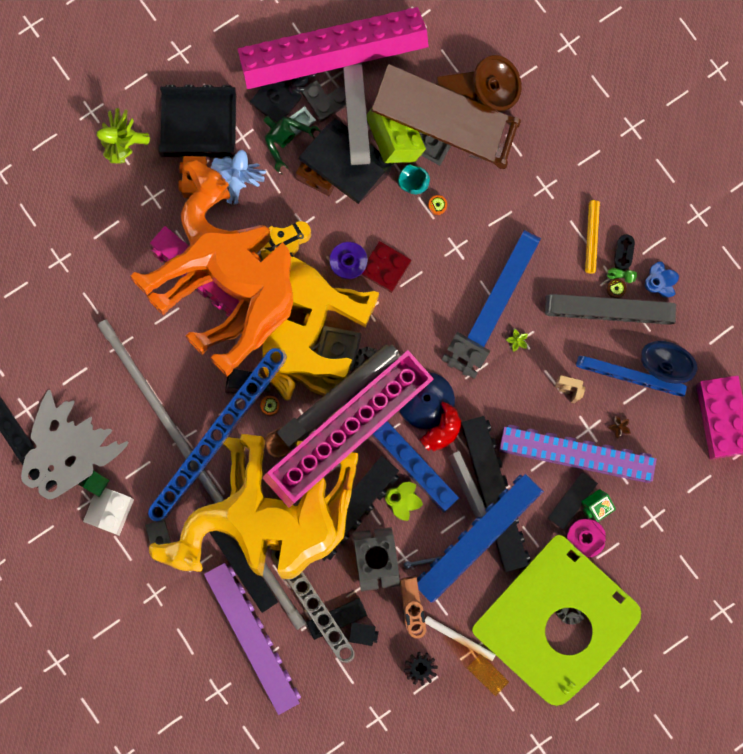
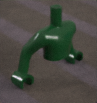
(282, 135)

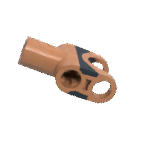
(410, 597)

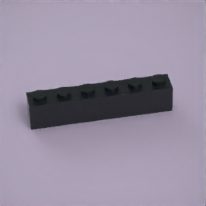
(364, 495)

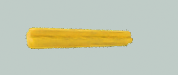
(592, 237)

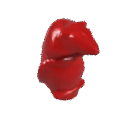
(446, 431)

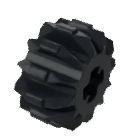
(416, 673)

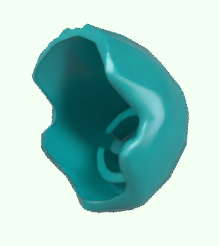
(413, 179)

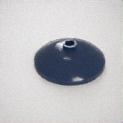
(668, 362)
(428, 414)

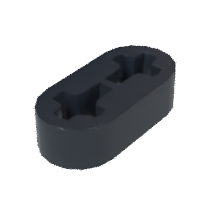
(620, 252)

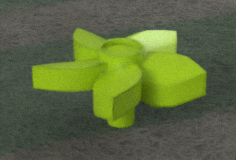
(517, 340)

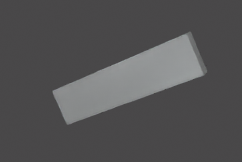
(467, 484)

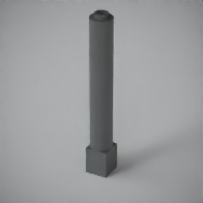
(300, 428)

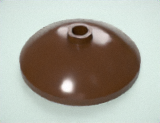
(504, 83)

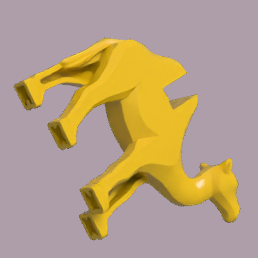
(256, 522)

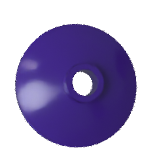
(344, 252)

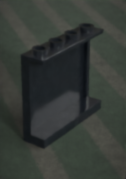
(198, 121)

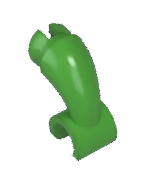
(629, 275)

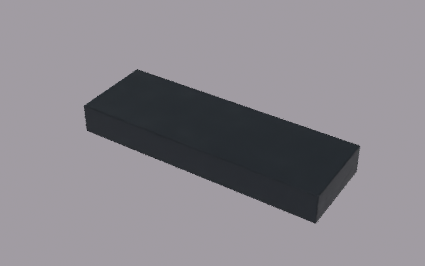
(572, 500)
(342, 615)

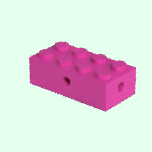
(722, 416)

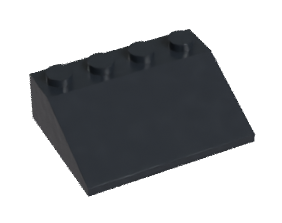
(331, 160)

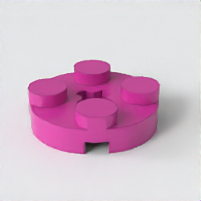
(587, 527)

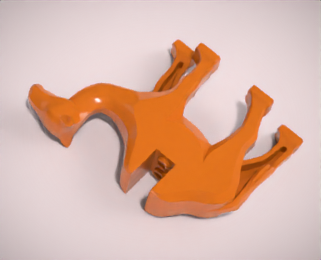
(233, 265)

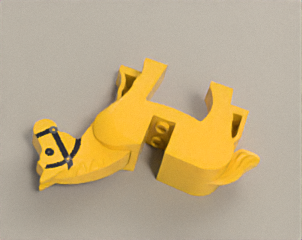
(312, 297)

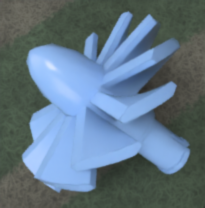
(236, 172)

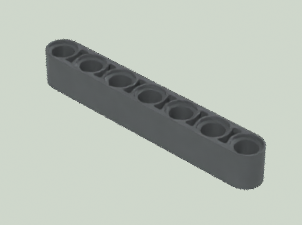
(610, 309)

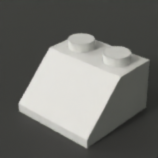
(109, 511)

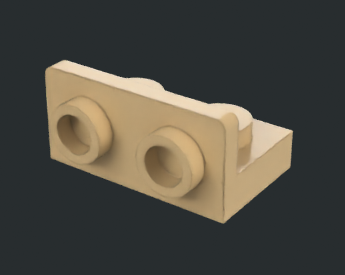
(569, 385)

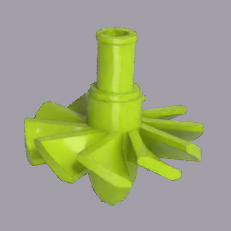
(119, 137)

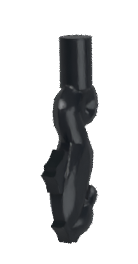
(297, 83)

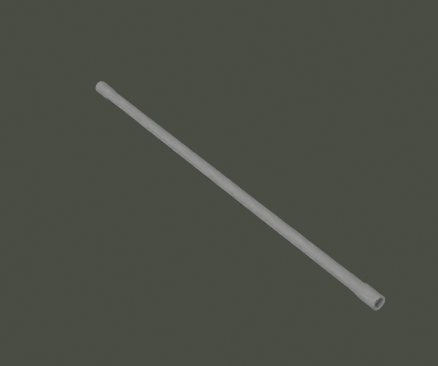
(109, 333)

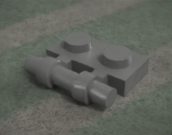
(469, 351)

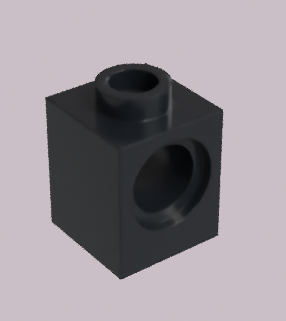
(363, 634)

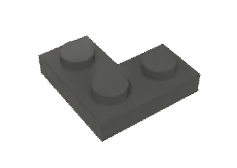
(323, 104)

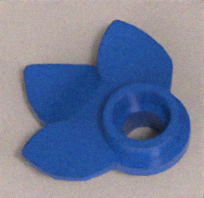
(664, 279)

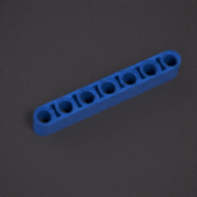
(504, 288)

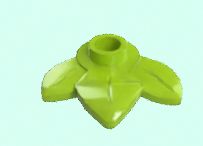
(406, 501)

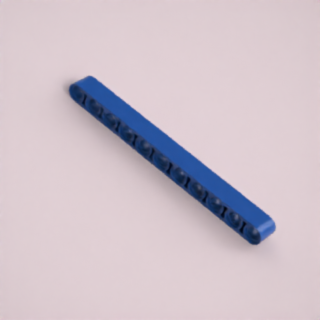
(209, 440)

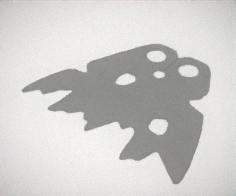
(58, 445)

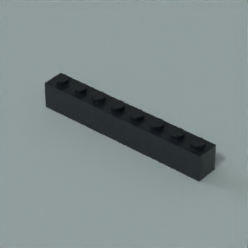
(491, 485)

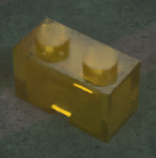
(487, 674)

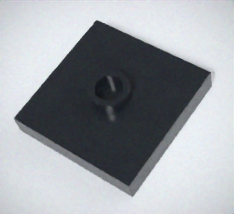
(275, 100)

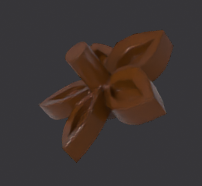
(620, 427)

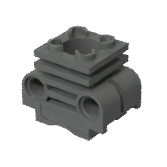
(388, 574)

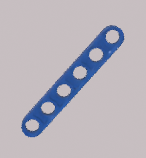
(629, 375)

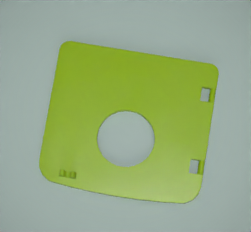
(518, 620)

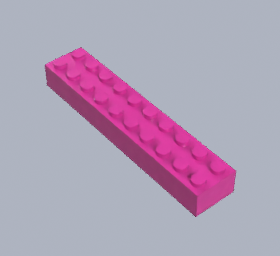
(333, 47)
(347, 429)

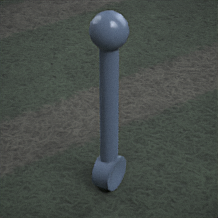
(407, 564)

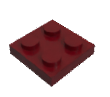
(386, 266)

